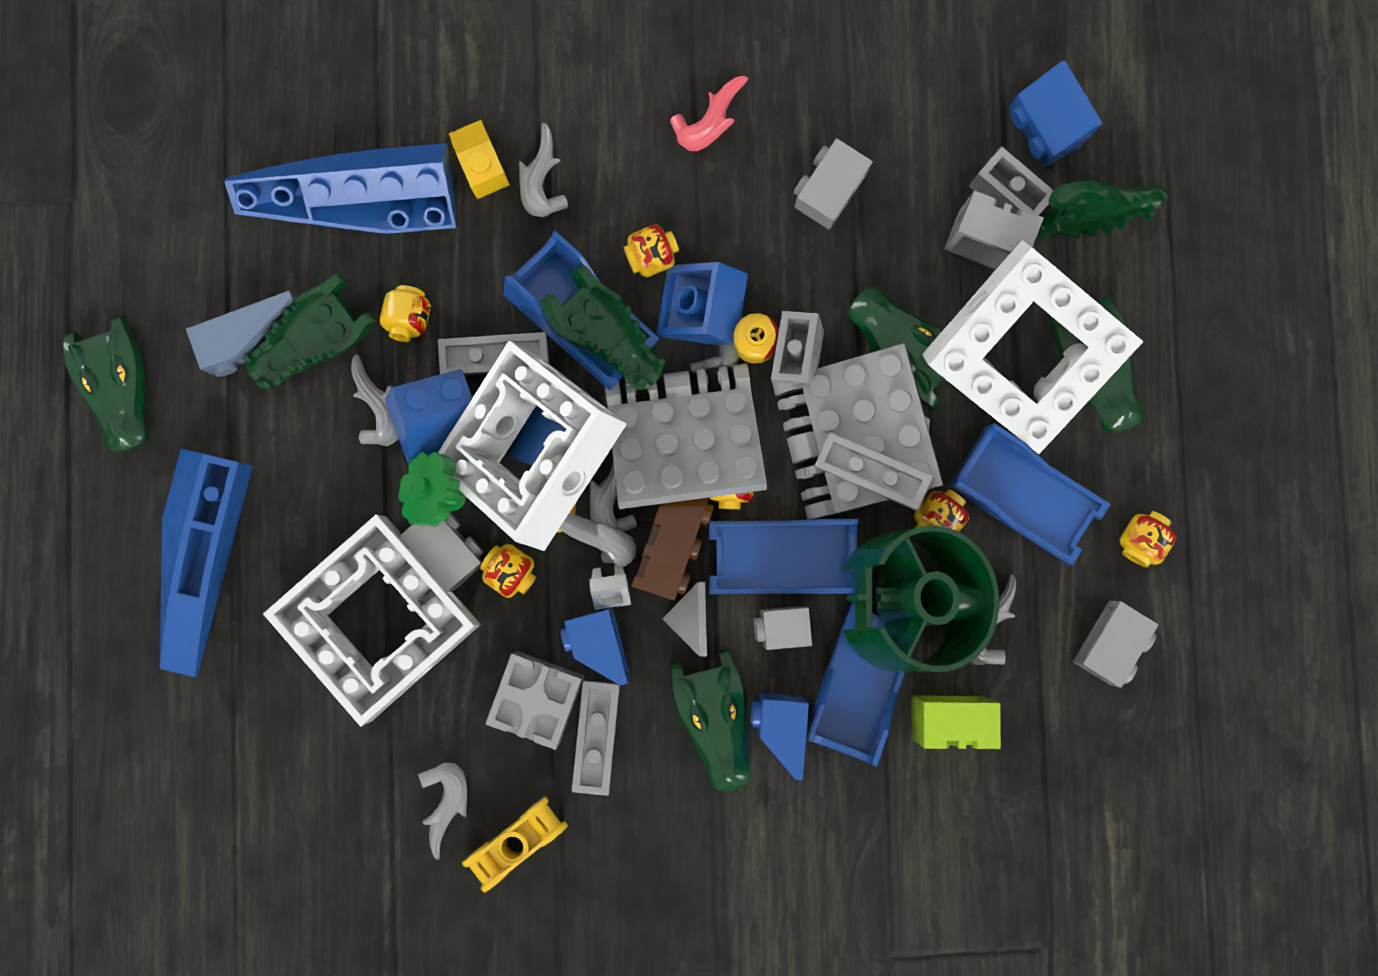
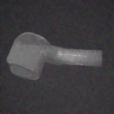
(727, 357)

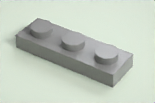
(480, 353)
(874, 472)
(595, 737)

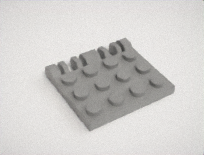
(868, 403)
(687, 441)

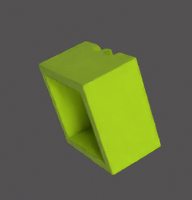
(955, 721)

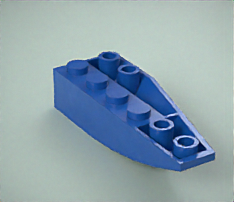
(355, 190)
(195, 551)

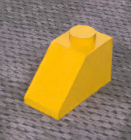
(478, 159)

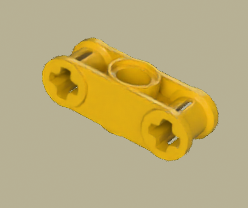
(495, 859)

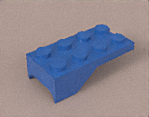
(550, 273)
(1027, 493)
(783, 556)
(854, 701)

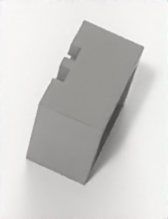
(990, 232)
(535, 699)

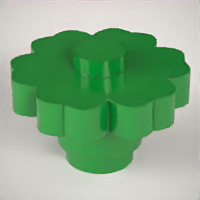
(430, 490)

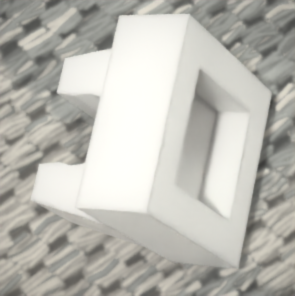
(609, 590)

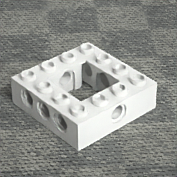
(989, 314)
(539, 502)
(305, 623)

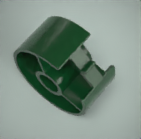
(920, 599)

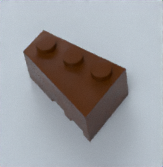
(671, 546)

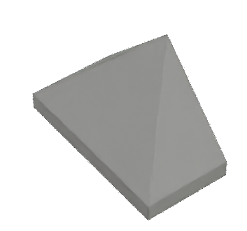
(689, 618)

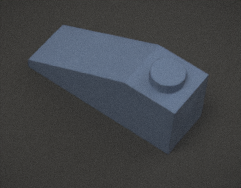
(228, 338)

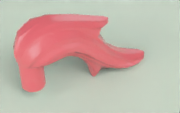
(713, 123)

